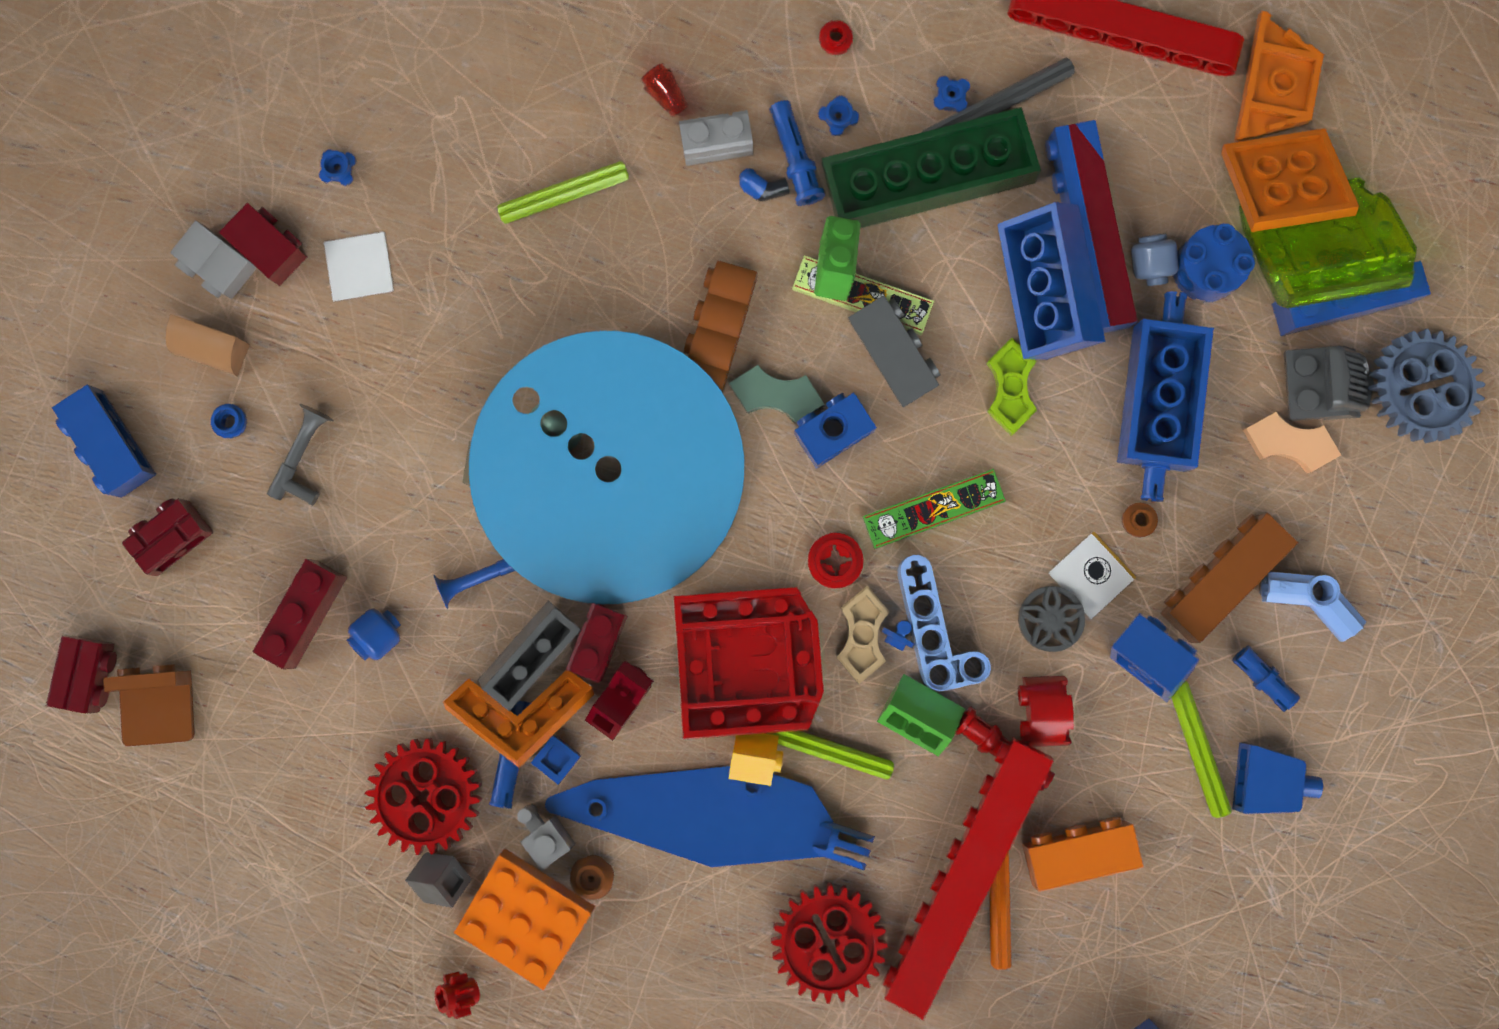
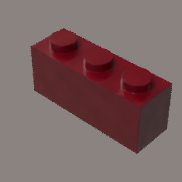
(299, 614)

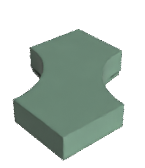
(761, 391)

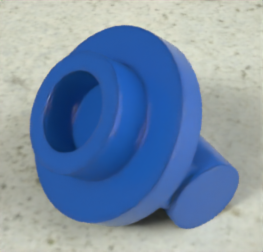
(897, 639)

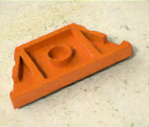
(1278, 82)

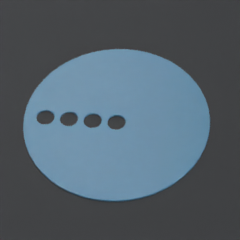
(675, 456)

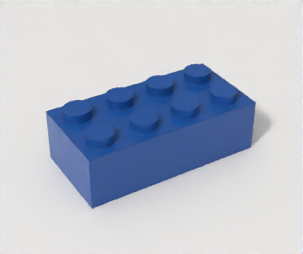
(1051, 281)

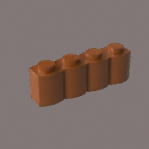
(720, 319)

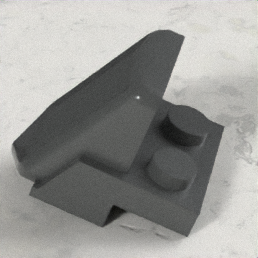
(1327, 383)

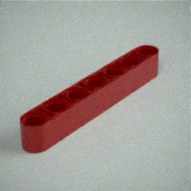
(1136, 31)

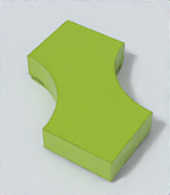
(1012, 402)

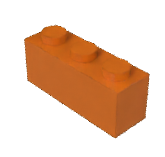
(1082, 854)

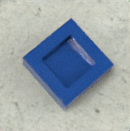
(556, 759)

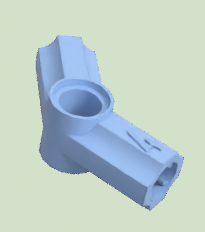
(1332, 608)

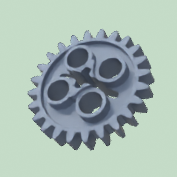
(1436, 416)

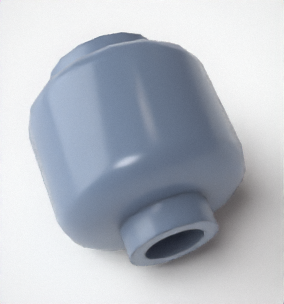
(1154, 259)

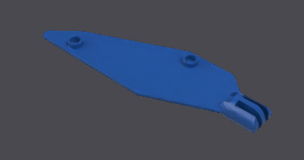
(712, 817)

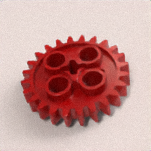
(399, 817)
(801, 956)

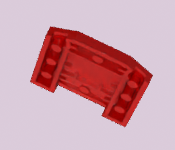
(747, 662)

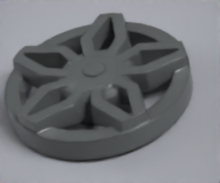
(1051, 619)

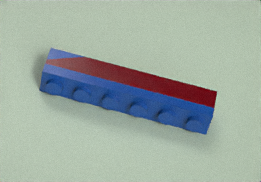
(1083, 181)

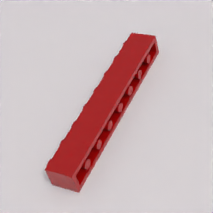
(967, 878)

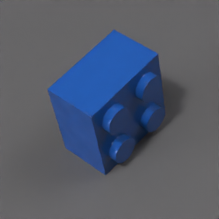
(1154, 656)

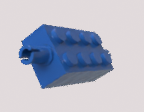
(1165, 396)

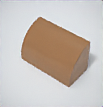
(205, 345)

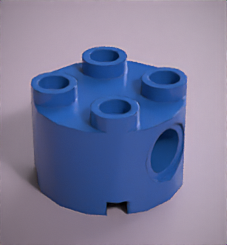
(1214, 263)

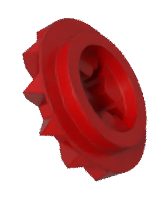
(847, 572)

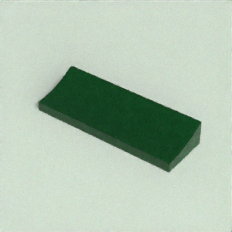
(932, 169)

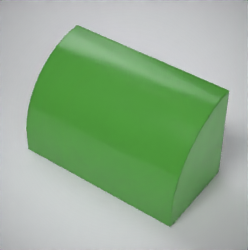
(921, 715)

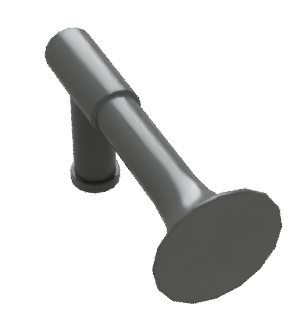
(283, 480)

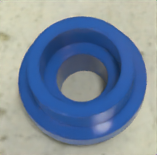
(221, 414)

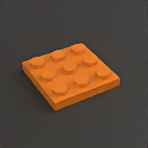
(1289, 180)
(524, 919)

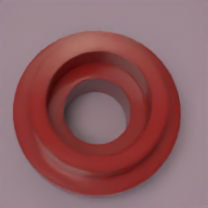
(835, 47)

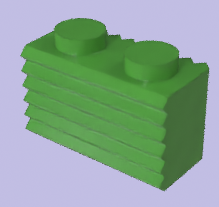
(837, 258)

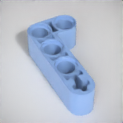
(934, 621)

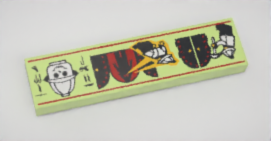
(865, 291)

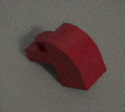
(619, 700)

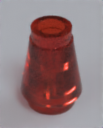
(664, 89)

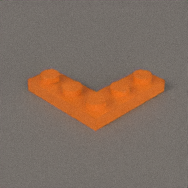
(522, 734)

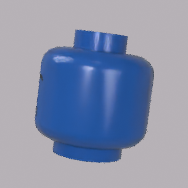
(374, 634)

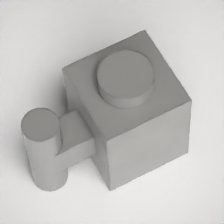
(547, 840)

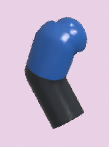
(761, 189)

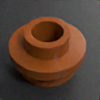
(1130, 524)

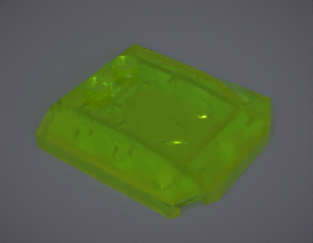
(1336, 255)

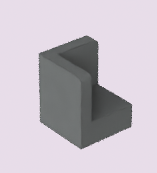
(438, 879)

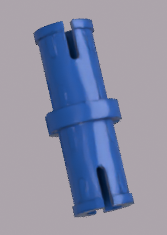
(1266, 678)

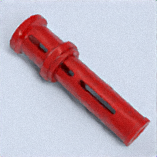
(987, 737)

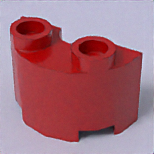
(1047, 711)

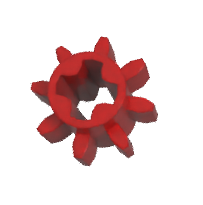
(457, 995)

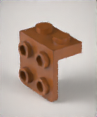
(154, 705)

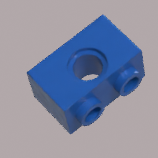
(854, 422)

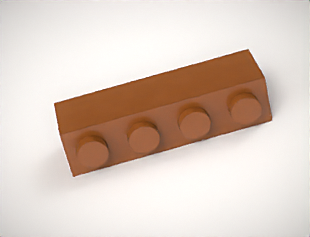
(1228, 577)

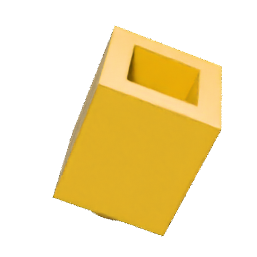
(755, 758)

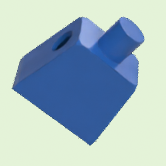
(1271, 782)

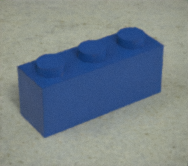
(103, 441)

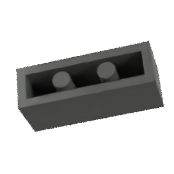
(895, 350)
(528, 655)

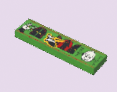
(933, 509)

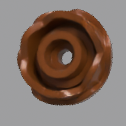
(594, 866)

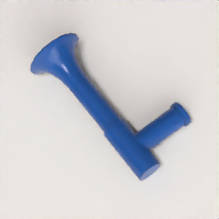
(452, 587)

